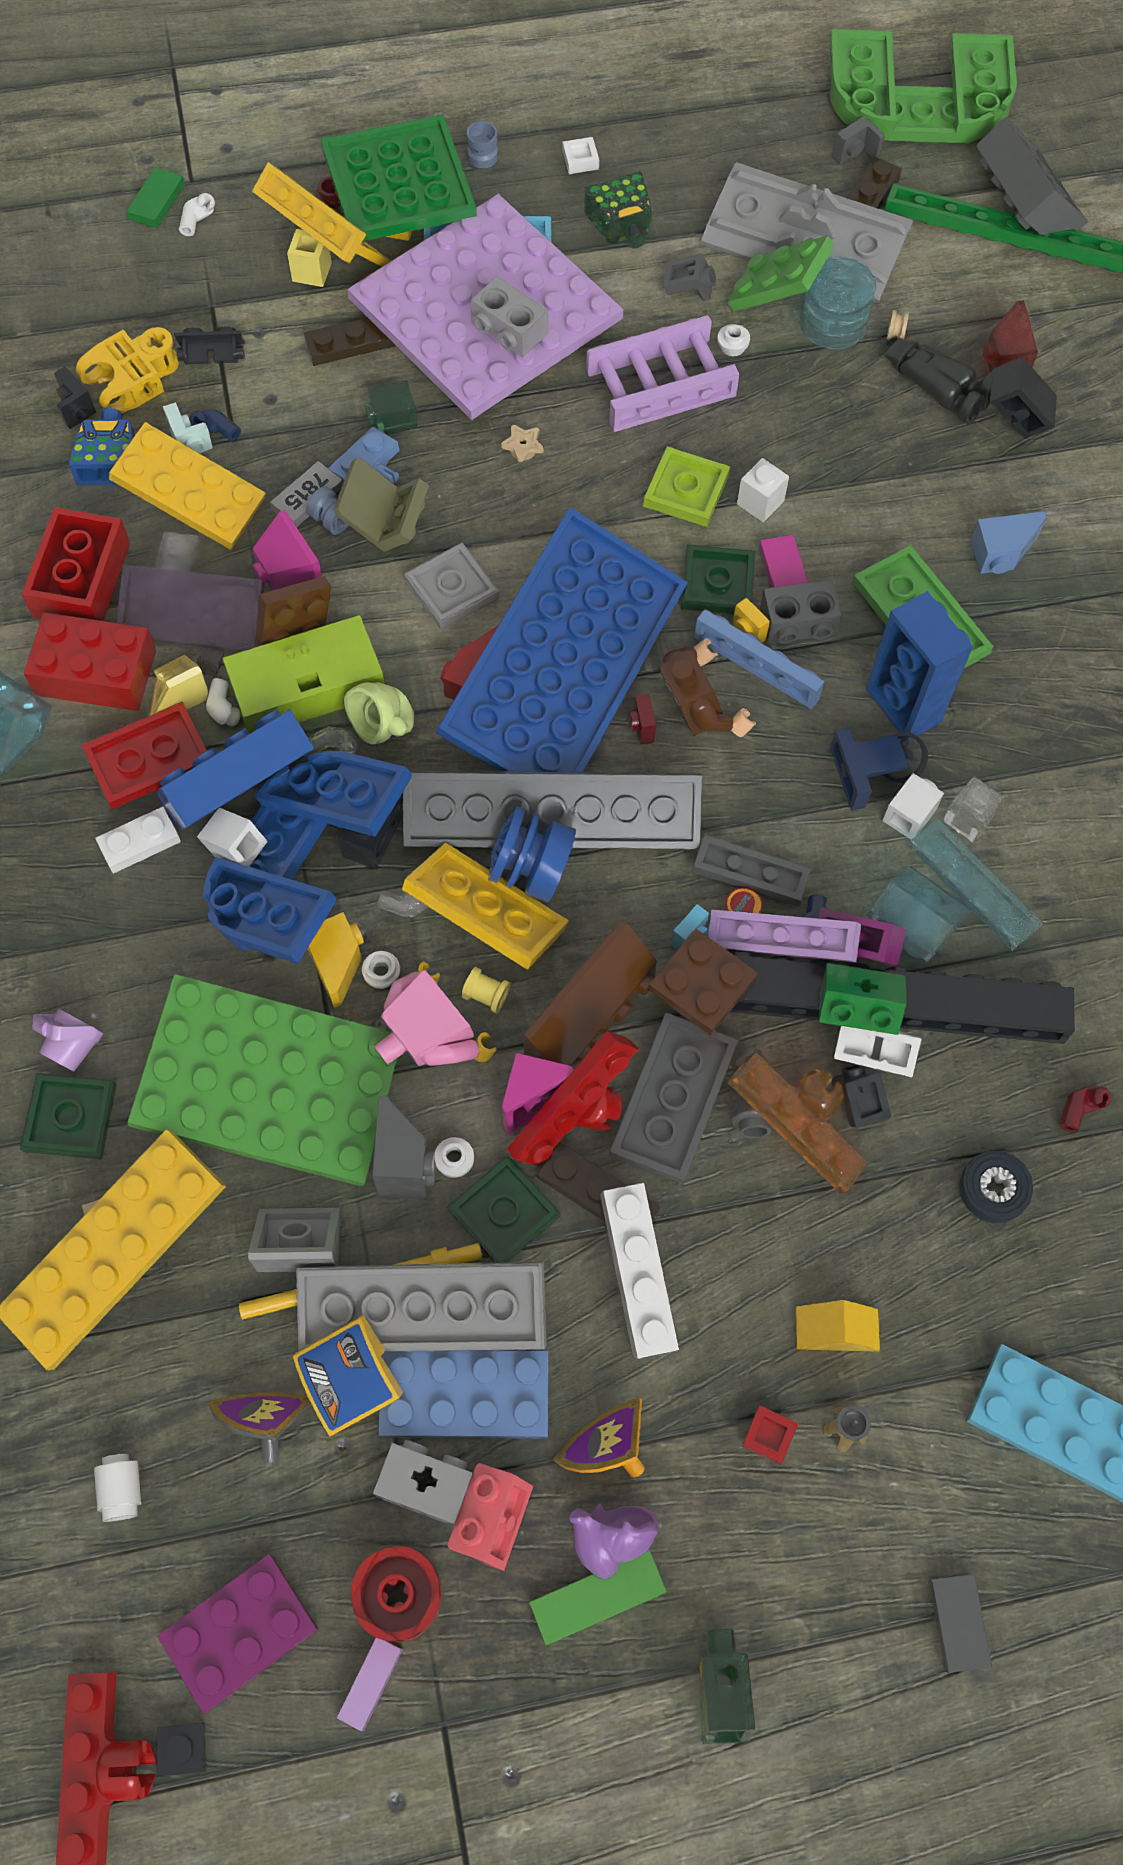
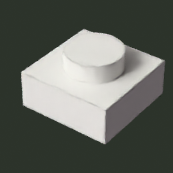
(580, 155)

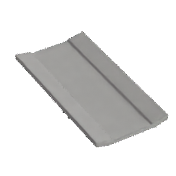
(768, 211)

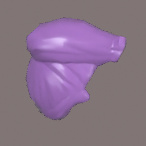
(612, 1536)

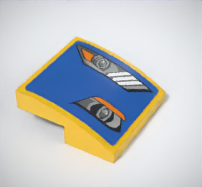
(346, 1375)

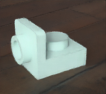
(194, 437)

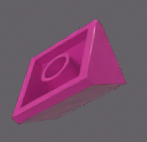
(529, 1088)

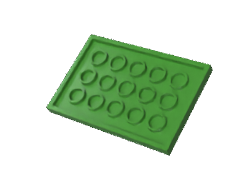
(264, 1081)

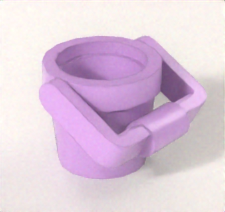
(66, 1039)

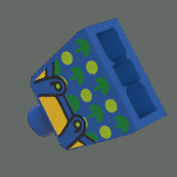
(100, 447)

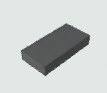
(960, 1623)

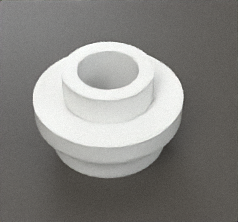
(733, 339)
(380, 959)
(458, 1168)

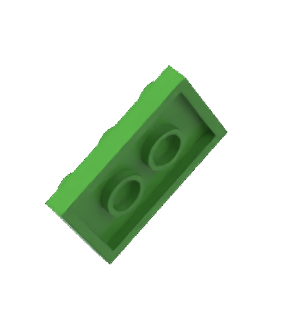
(780, 273)

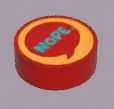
(743, 900)

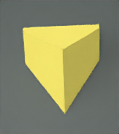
(177, 683)

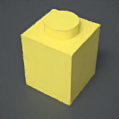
(308, 259)

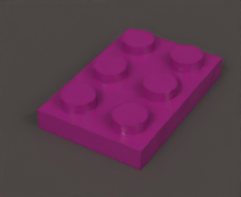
(237, 1633)

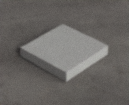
(451, 585)

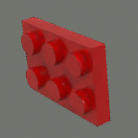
(142, 753)

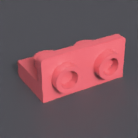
(490, 1516)

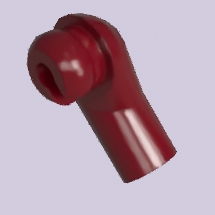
(1083, 1102)

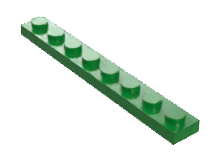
(1004, 227)

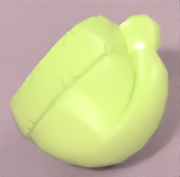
(378, 712)

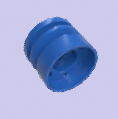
(531, 854)

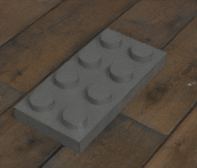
(673, 1099)

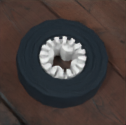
(1004, 1169)

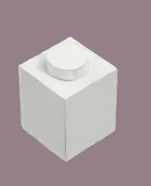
(762, 490)
(913, 806)
(232, 838)

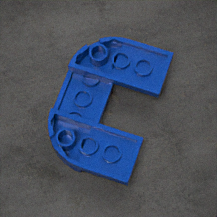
(261, 902)

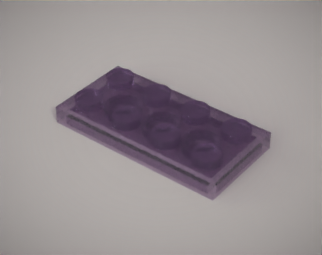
(190, 606)

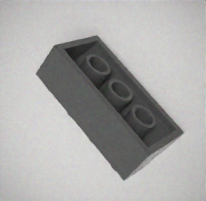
(1028, 181)

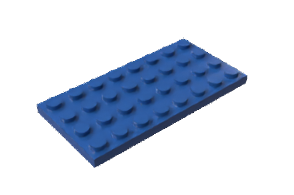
(563, 653)

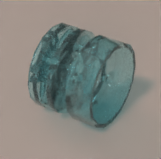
(838, 303)

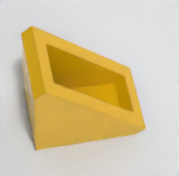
(837, 1327)

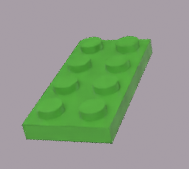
(903, 579)

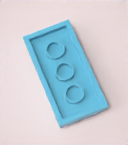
(1052, 1419)

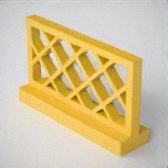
(314, 216)

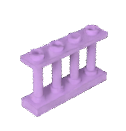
(666, 399)

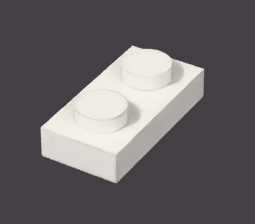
(138, 840)

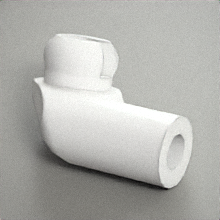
(194, 211)
(218, 706)

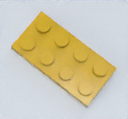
(187, 485)
(488, 910)

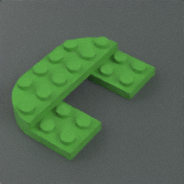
(866, 87)

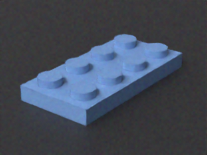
(467, 1394)

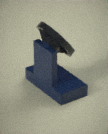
(872, 758)

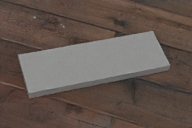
(427, 1304)

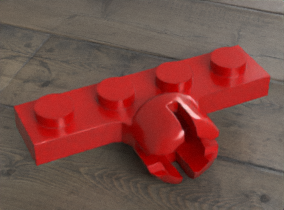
(579, 1101)
(95, 1769)

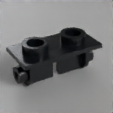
(222, 342)

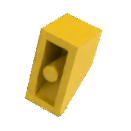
(336, 955)

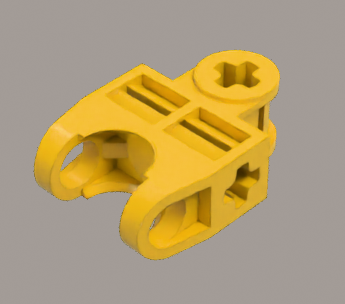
(129, 368)

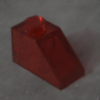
(1011, 339)

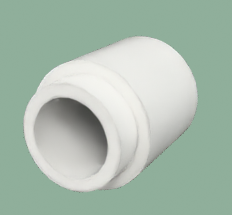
(117, 1488)

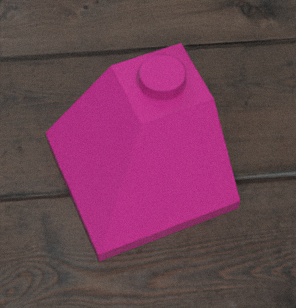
(284, 555)

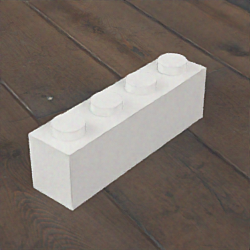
(639, 1271)

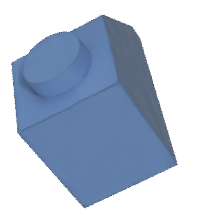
(1004, 540)

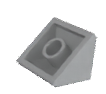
(295, 1239)

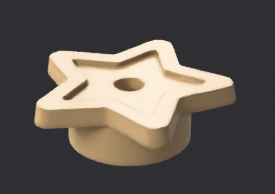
(523, 451)

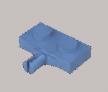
(373, 448)

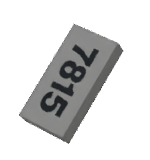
(296, 496)

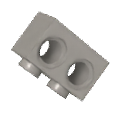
(509, 316)

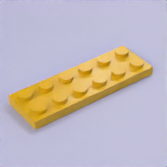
(109, 1249)

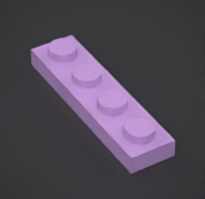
(785, 935)

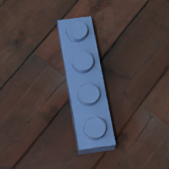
(759, 659)

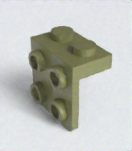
(378, 507)

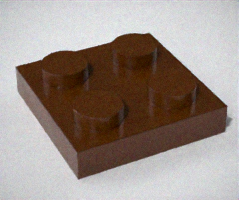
(292, 610)
(703, 981)

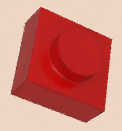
(769, 1435)

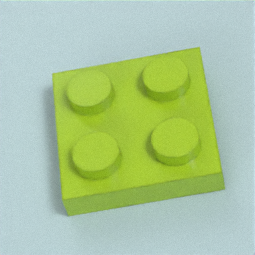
(686, 486)

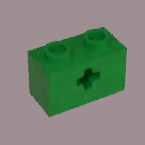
(862, 999)

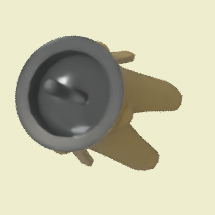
(850, 1425)

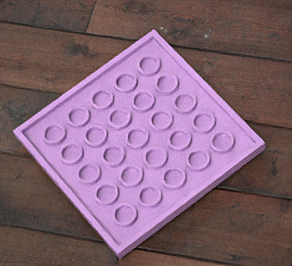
(428, 293)

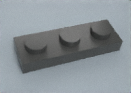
(751, 869)

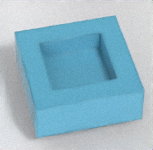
(695, 919)

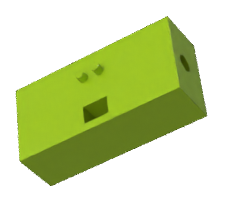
(303, 672)

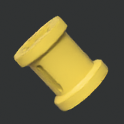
(486, 990)

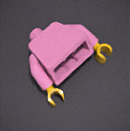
(427, 1024)

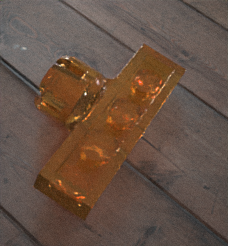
(802, 1117)

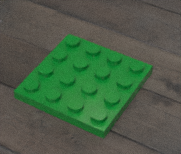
(399, 177)

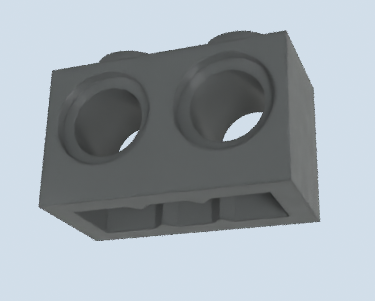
(799, 605)

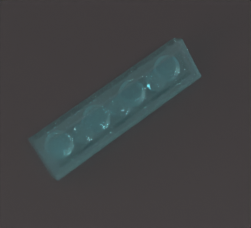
(975, 885)

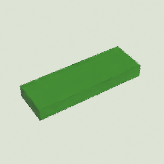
(597, 1599)

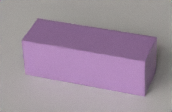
(369, 1684)

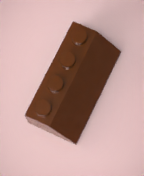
(593, 999)

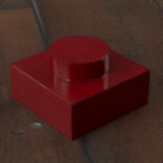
(643, 719)

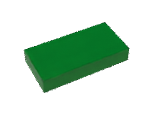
(155, 197)

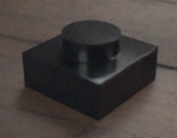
(181, 1749)

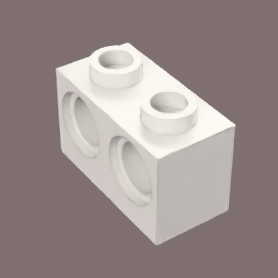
(878, 1049)

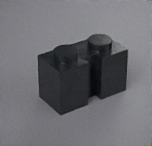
(1025, 395)

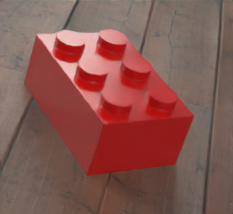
(76, 565)
(90, 661)

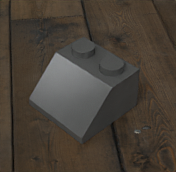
(400, 1156)

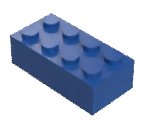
(918, 665)
(235, 769)

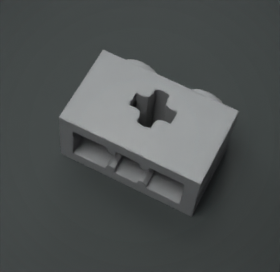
(399, 1486)

